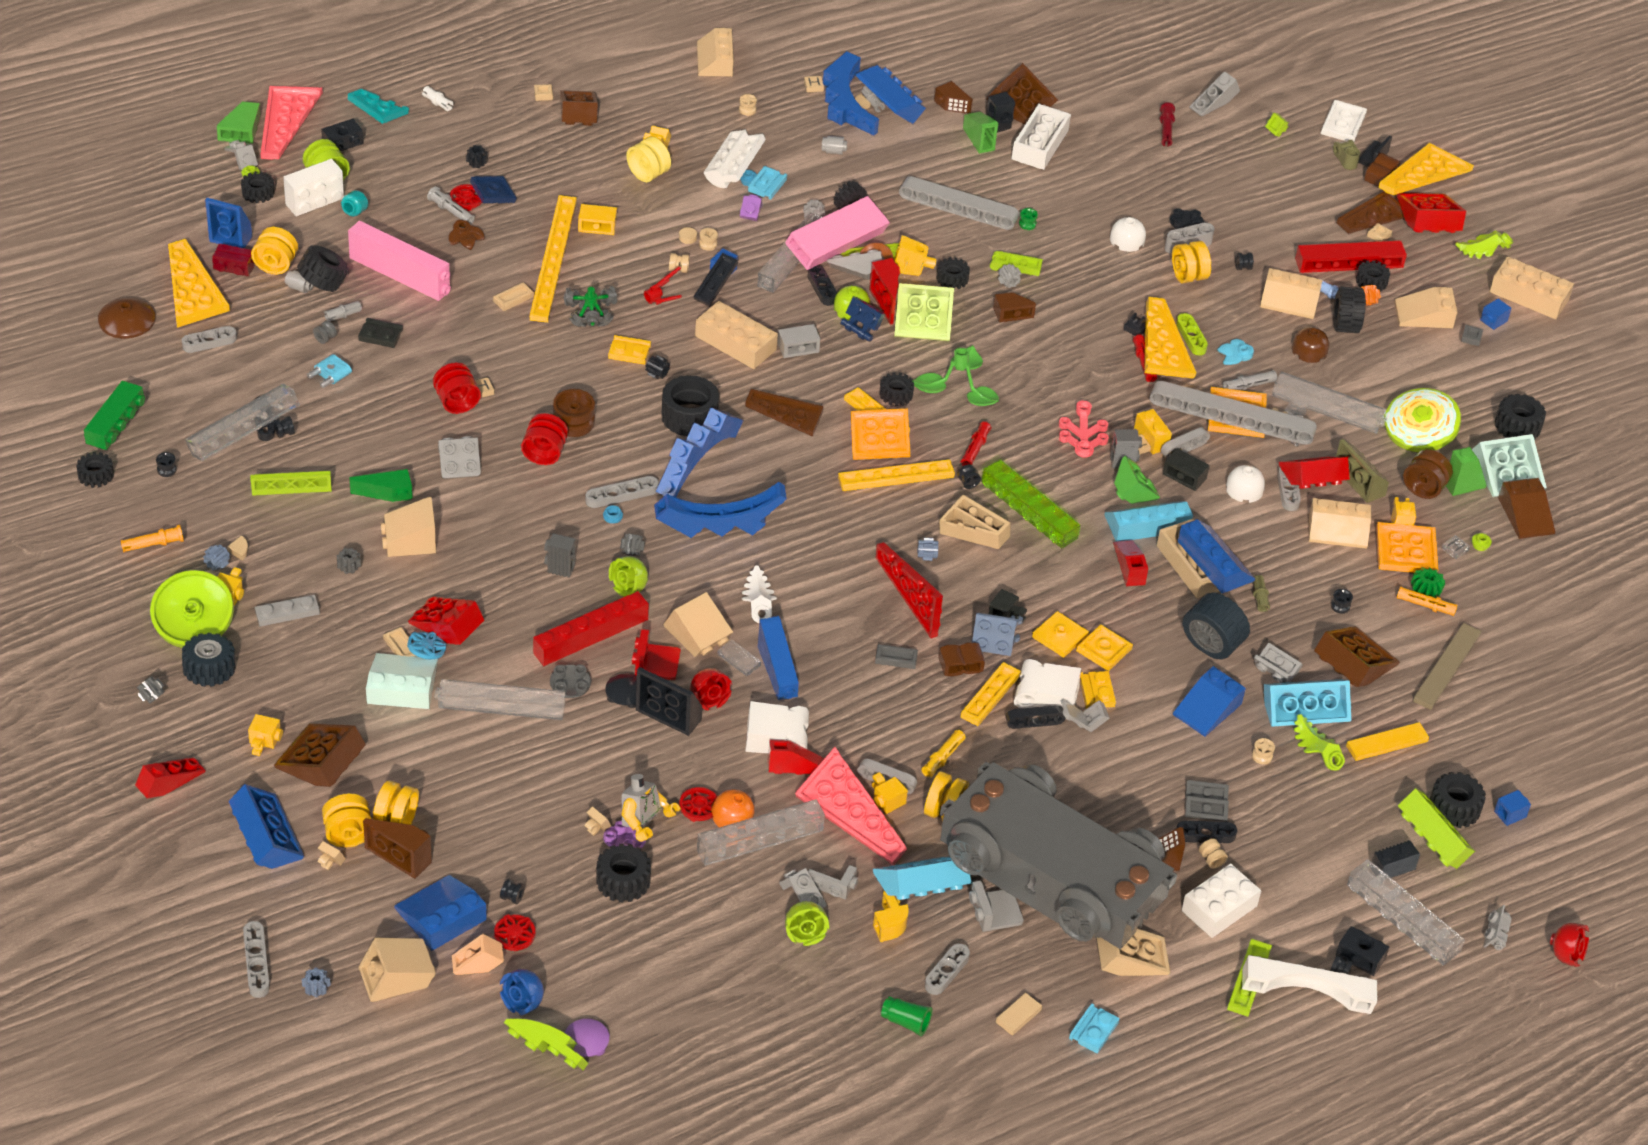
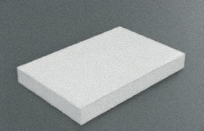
(1343, 121)

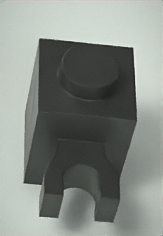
(1006, 605)

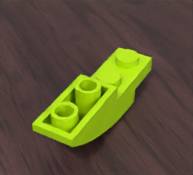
(545, 1037)

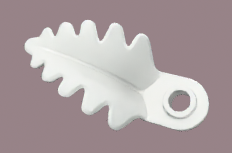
(758, 594)

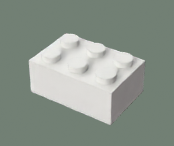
(313, 187)
(1221, 900)

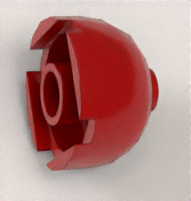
(711, 688)
(1570, 943)

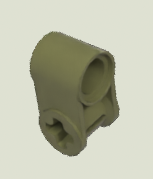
(1347, 154)

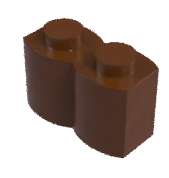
(1381, 168)
(961, 659)

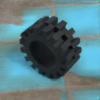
(254, 180)
(849, 194)
(953, 266)
(1380, 273)
(896, 396)
(94, 461)

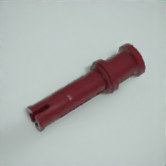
(1167, 118)

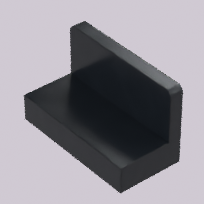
(1374, 150)

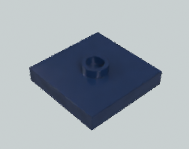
(493, 189)

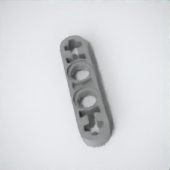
(621, 490)
(256, 959)

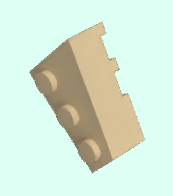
(974, 524)

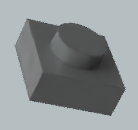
(1472, 335)

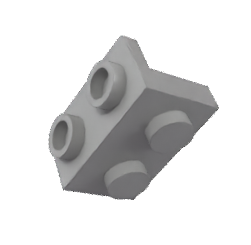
(1277, 663)

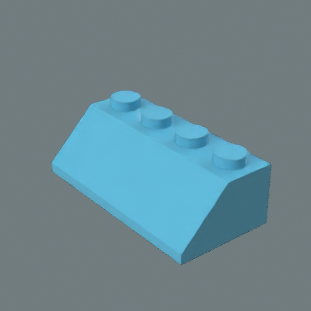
(1146, 520)
(1316, 700)
(921, 877)

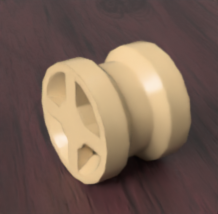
(747, 104)
(708, 239)
(1263, 751)

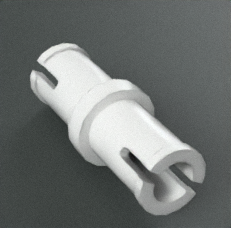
(437, 98)

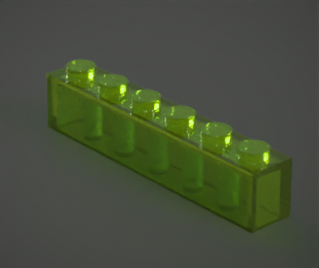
(1030, 504)

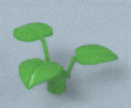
(962, 360)

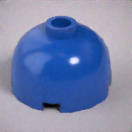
(521, 991)

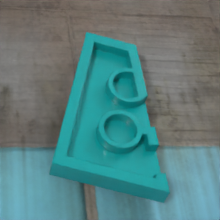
(375, 107)

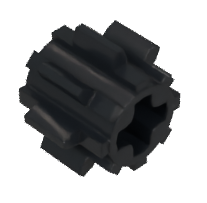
(477, 156)
(657, 367)

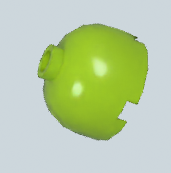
(844, 298)
(628, 575)
(806, 923)

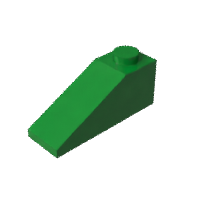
(385, 486)

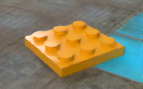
(1253, 398)
(880, 434)
(1406, 547)

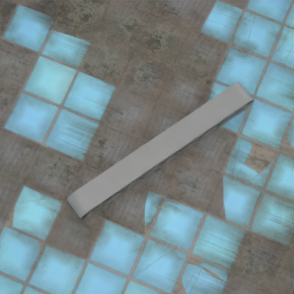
(1233, 412)

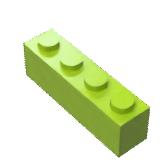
(1436, 829)

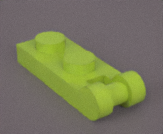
(1025, 264)

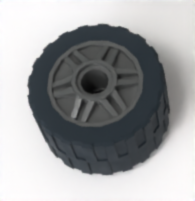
(1216, 625)

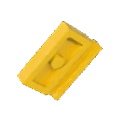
(629, 349)
(1097, 687)

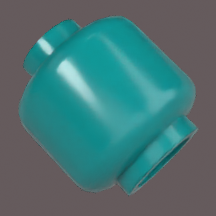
(354, 203)

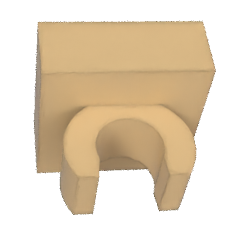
(596, 822)
(329, 856)

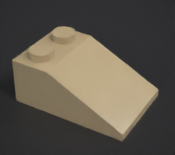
(1427, 308)
(1140, 956)

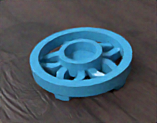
(426, 644)

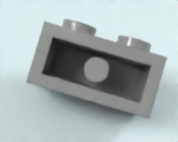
(798, 341)

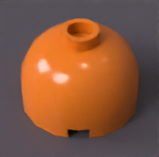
(732, 807)

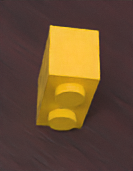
(597, 219)
(1153, 429)

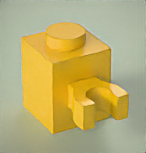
(1403, 512)
(234, 583)
(264, 733)
(888, 794)

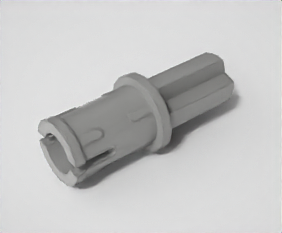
(873, 99)
(342, 311)

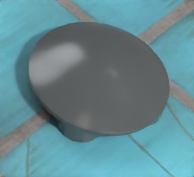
(572, 679)

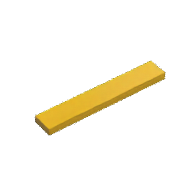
(896, 475)

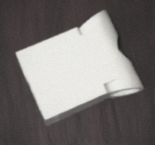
(1046, 685)
(775, 723)

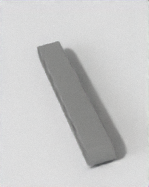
(959, 203)

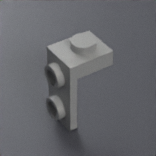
(243, 152)
(1090, 718)
(803, 886)
(833, 886)

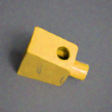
(912, 257)

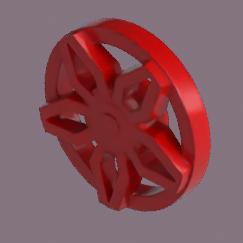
(465, 197)
(697, 804)
(515, 932)

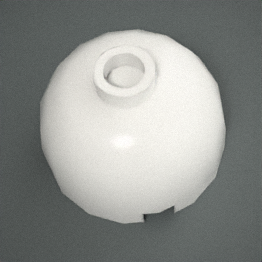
(1128, 234)
(1245, 483)

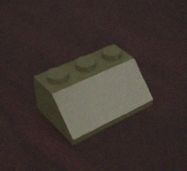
(1363, 475)

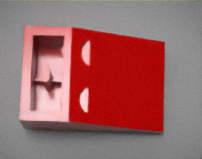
(448, 618)

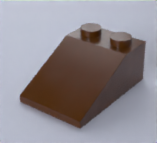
(578, 107)
(1527, 507)
(399, 845)

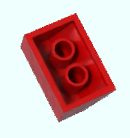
(1316, 471)

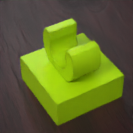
(1277, 124)

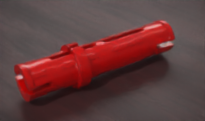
(1139, 343)
(978, 439)

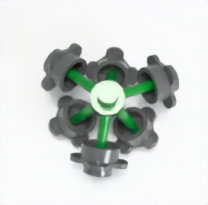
(590, 304)

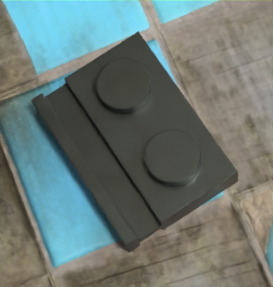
(380, 332)

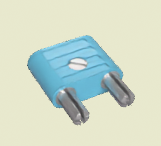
(331, 369)

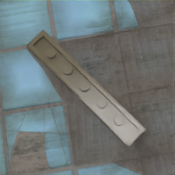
(1447, 666)

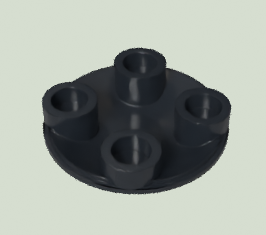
(1185, 218)
(622, 690)

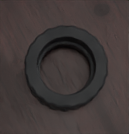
(687, 390)

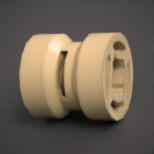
(675, 262)
(1211, 851)

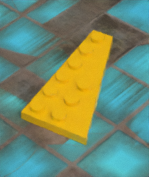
(1423, 168)
(193, 288)
(1164, 344)

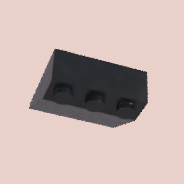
(667, 702)

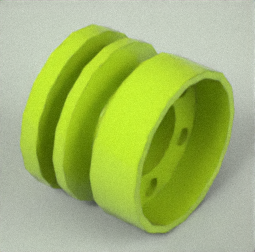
(322, 151)

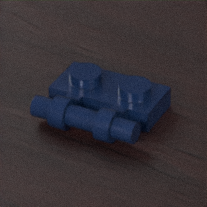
(864, 313)

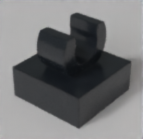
(1135, 325)

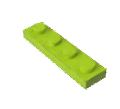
(1242, 1000)

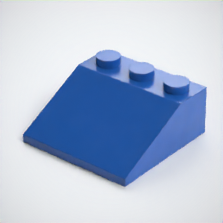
(442, 911)

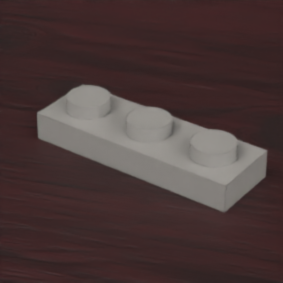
(287, 610)

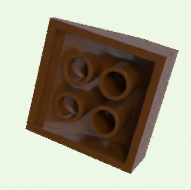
(1026, 91)
(1355, 655)
(321, 753)

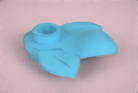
(1236, 352)

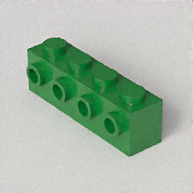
(114, 415)

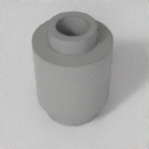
(834, 145)
(297, 282)

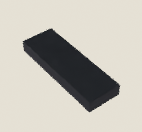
(715, 279)

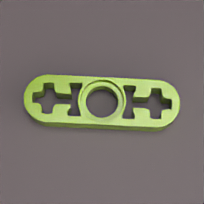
(1182, 321)

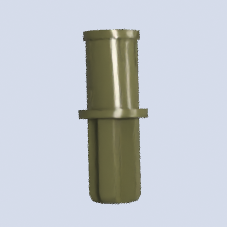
(1261, 594)

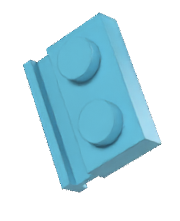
(767, 182)
(1094, 1028)

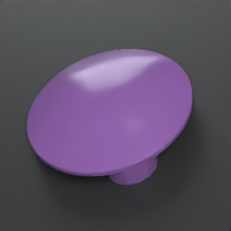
(620, 834)
(590, 1037)

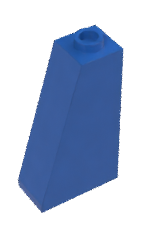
(777, 658)

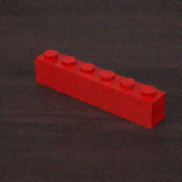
(1349, 256)
(590, 628)

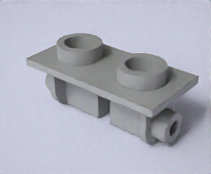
(1498, 921)

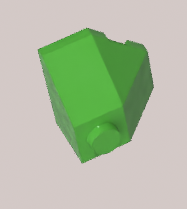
(1133, 484)

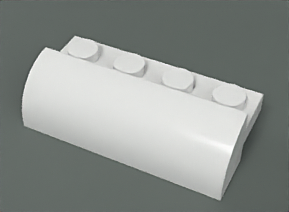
(733, 158)

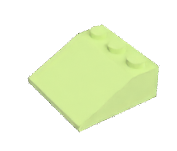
(924, 312)

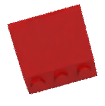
(1431, 212)

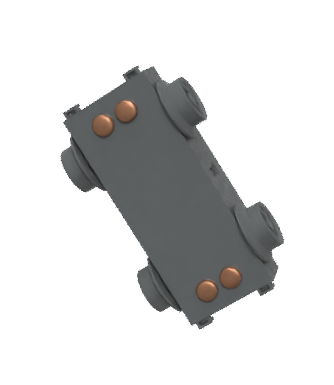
(1054, 856)

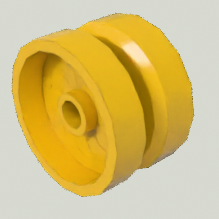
(274, 250)
(1191, 262)
(941, 791)
(396, 803)
(344, 819)

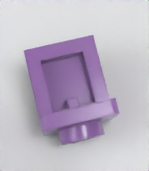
(751, 207)

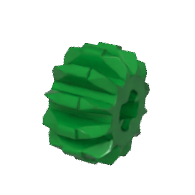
(1428, 582)

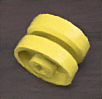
(648, 159)

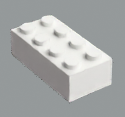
(1041, 136)

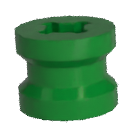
(1028, 219)

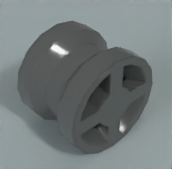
(324, 332)

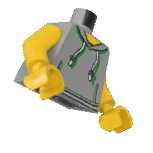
(641, 804)

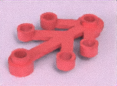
(1083, 447)

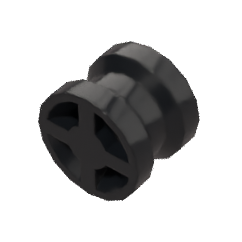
(1244, 261)
(284, 427)
(166, 464)
(968, 476)
(1341, 601)
(512, 891)
(1341, 965)

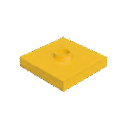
(1060, 634)
(1104, 647)

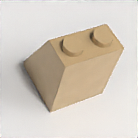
(410, 529)
(699, 626)
(396, 967)

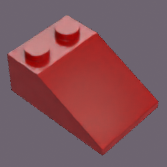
(885, 285)

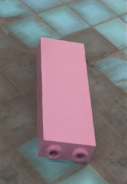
(837, 232)
(399, 260)

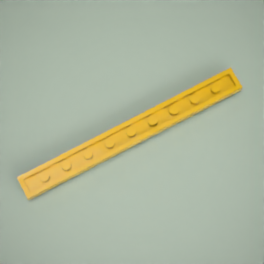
(553, 259)

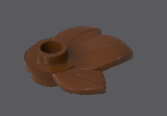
(466, 235)

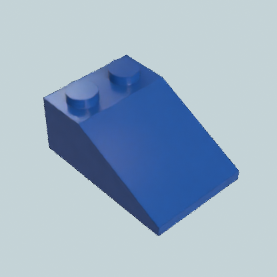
(227, 224)
(1210, 701)

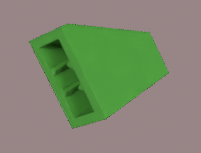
(240, 123)
(981, 131)
(1467, 472)

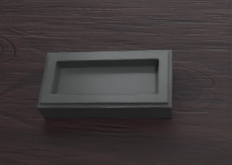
(896, 656)

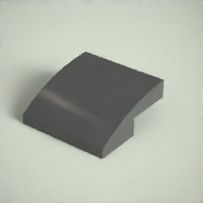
(1206, 800)

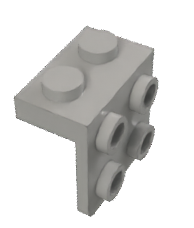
(459, 457)
(994, 908)

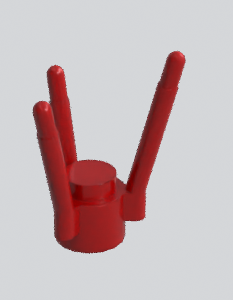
(654, 293)

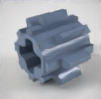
(927, 549)
(216, 557)
(316, 982)

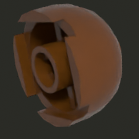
(1310, 345)

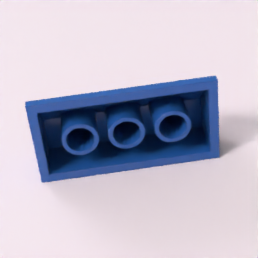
(892, 93)
(1213, 556)
(265, 827)

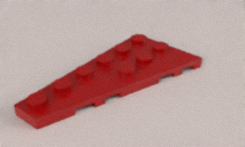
(915, 590)

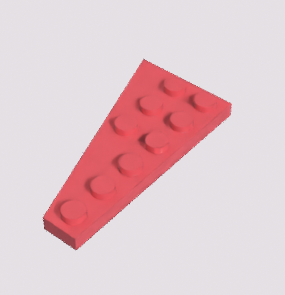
(284, 116)
(851, 807)

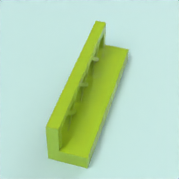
(291, 483)

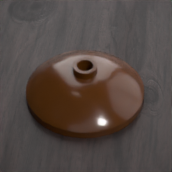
(126, 318)

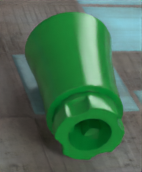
(907, 1014)

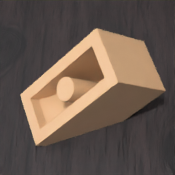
(478, 956)

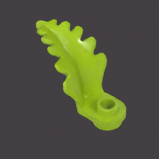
(1485, 244)
(1317, 743)

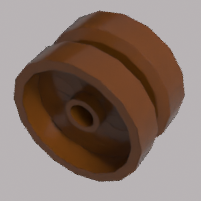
(576, 410)
(1428, 474)

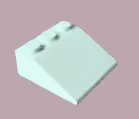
(1508, 461)
(401, 681)

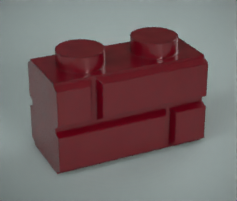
(233, 260)

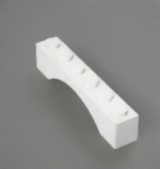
(1352, 991)

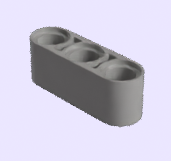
(1198, 232)

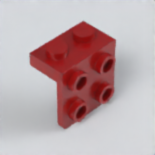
(655, 658)

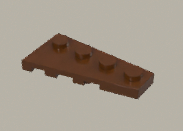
(1379, 210)
(791, 412)

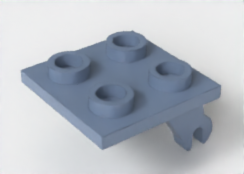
(996, 633)

